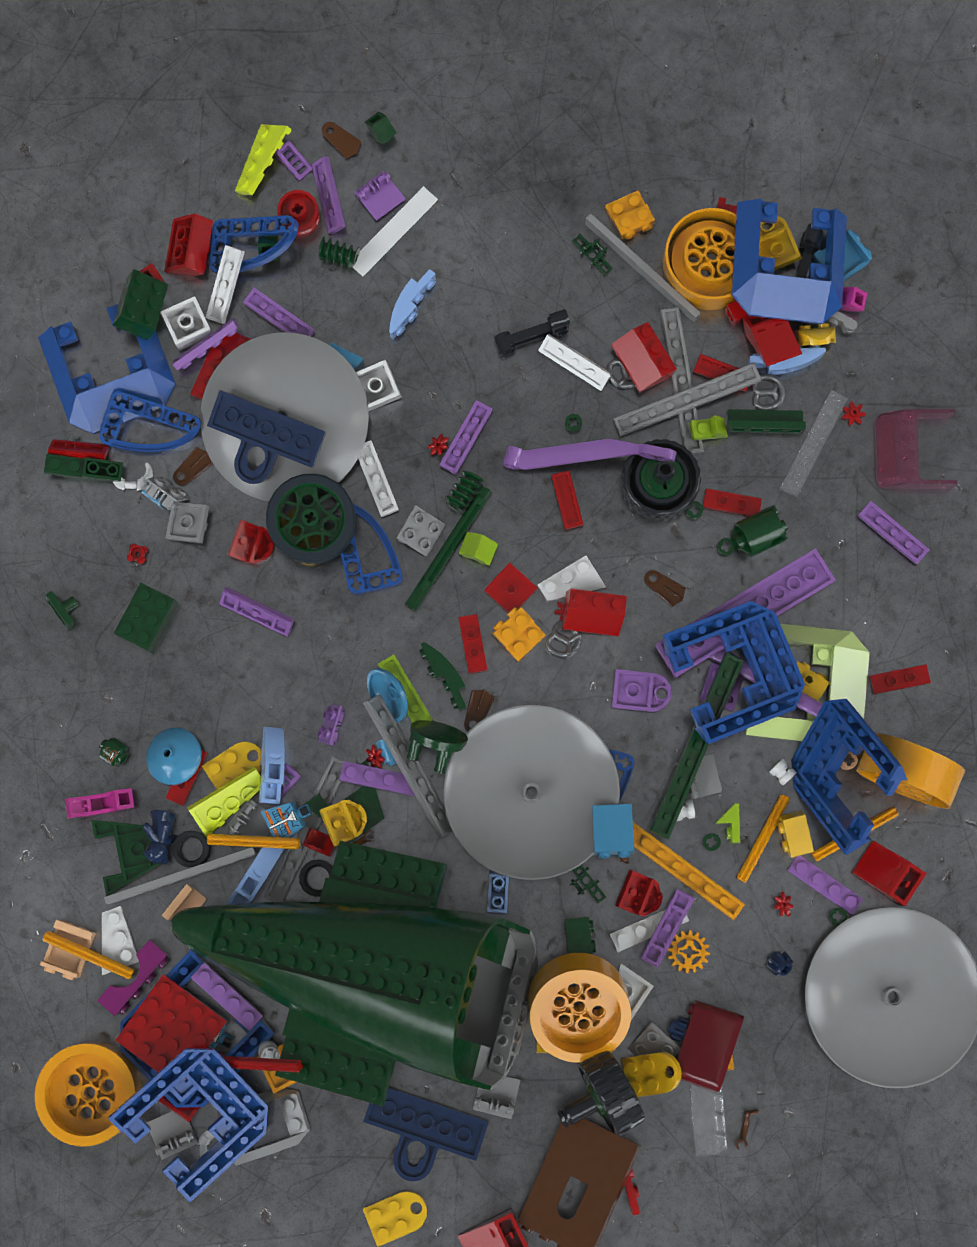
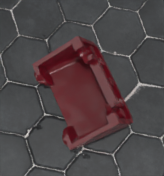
(708, 1045)

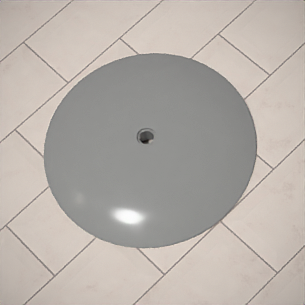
(305, 382)
(490, 781)
(934, 1007)

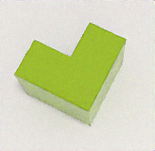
(478, 548)

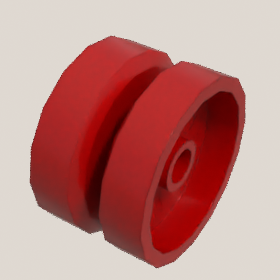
(303, 208)

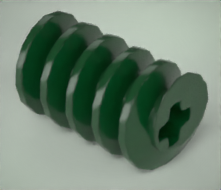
(338, 253)
(463, 490)

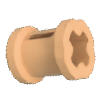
(853, 758)

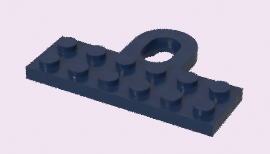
(265, 429)
(431, 1125)

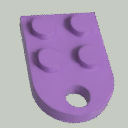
(638, 691)

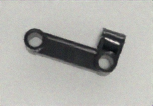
(809, 243)
(557, 325)

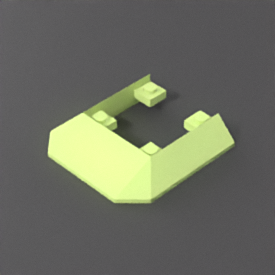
(847, 678)

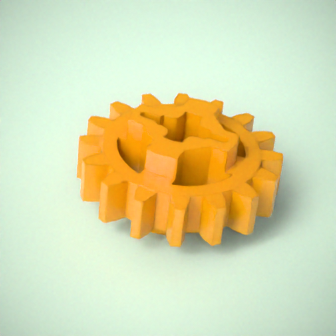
(688, 960)

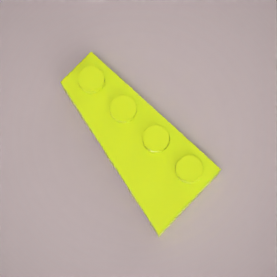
(260, 157)
(220, 804)

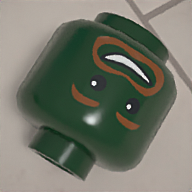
(113, 751)

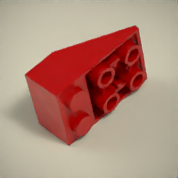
(771, 339)
(889, 873)
(496, 1232)

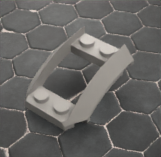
(295, 1120)

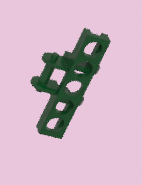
(598, 255)
(579, 877)

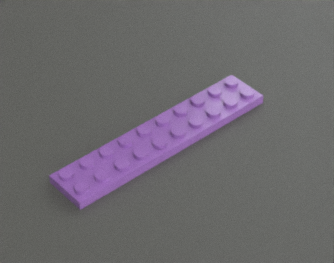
(776, 592)

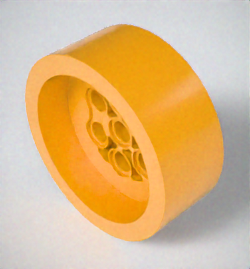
(686, 277)
(929, 775)
(567, 1036)
(55, 1085)

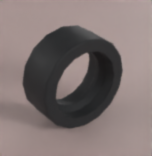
(177, 844)
(303, 874)

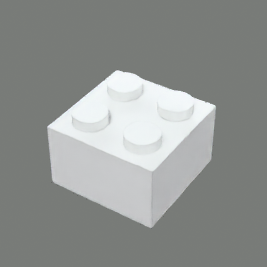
(186, 323)
(379, 385)

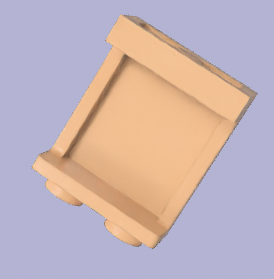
(63, 961)

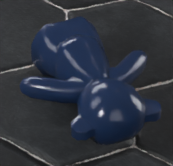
(159, 835)

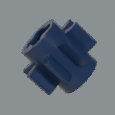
(780, 963)
(678, 1028)

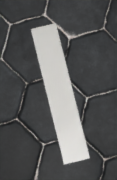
(394, 230)

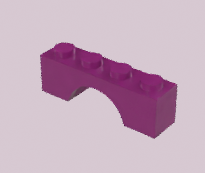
(150, 958)

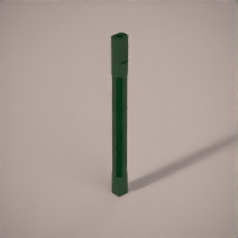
(448, 548)

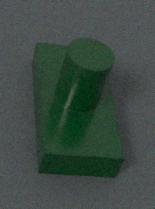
(62, 609)

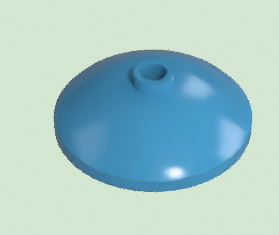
(392, 691)
(183, 757)

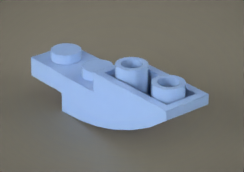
(405, 307)
(808, 356)
(272, 765)
(255, 875)
(497, 893)

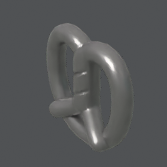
(621, 383)
(769, 392)
(563, 639)

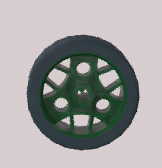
(303, 486)

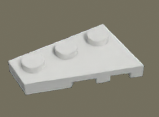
(578, 575)
(117, 938)
(636, 988)

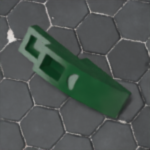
(83, 469)
(442, 668)

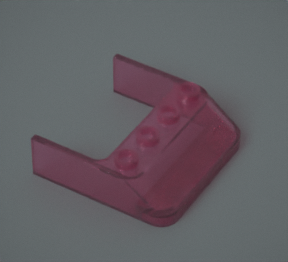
(898, 449)

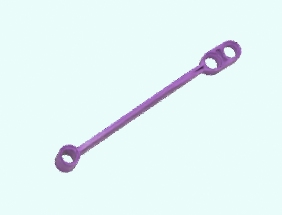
(581, 452)

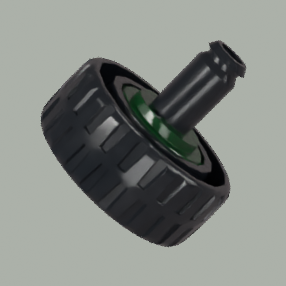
(661, 487)
(607, 1093)

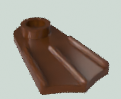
(341, 139)
(192, 466)
(665, 587)
(478, 707)

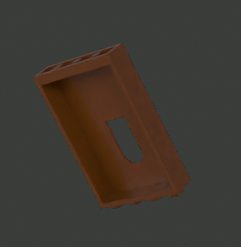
(593, 1157)

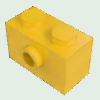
(814, 683)
(795, 834)

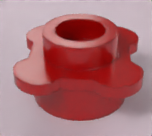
(132, 553)

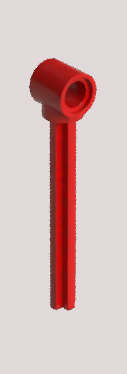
(266, 1064)

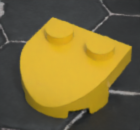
(815, 336)
(344, 821)

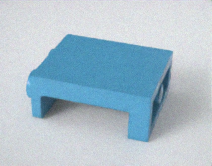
(855, 255)
(613, 830)

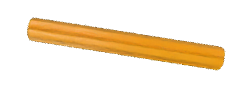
(878, 820)
(763, 838)
(253, 841)
(88, 955)

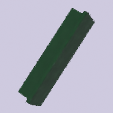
(765, 421)

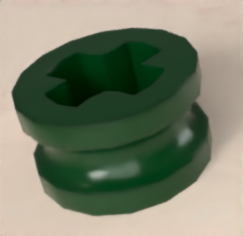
(572, 417)
(698, 506)
(728, 541)
(714, 847)
(841, 912)

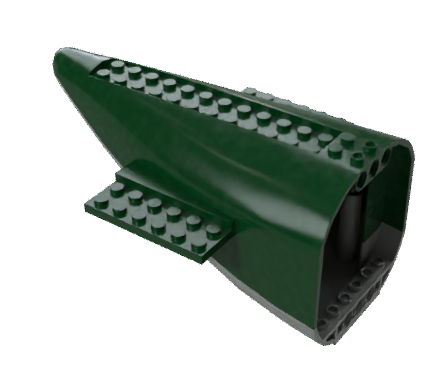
(378, 975)

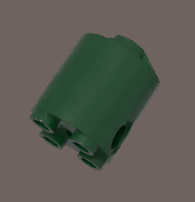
(759, 532)

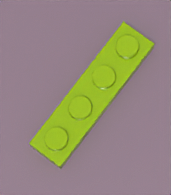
(416, 708)

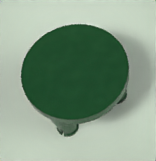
(437, 736)

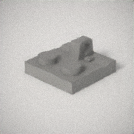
(188, 522)

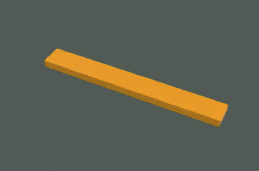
(686, 873)

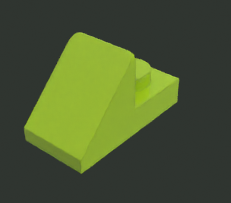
(708, 428)
(731, 817)

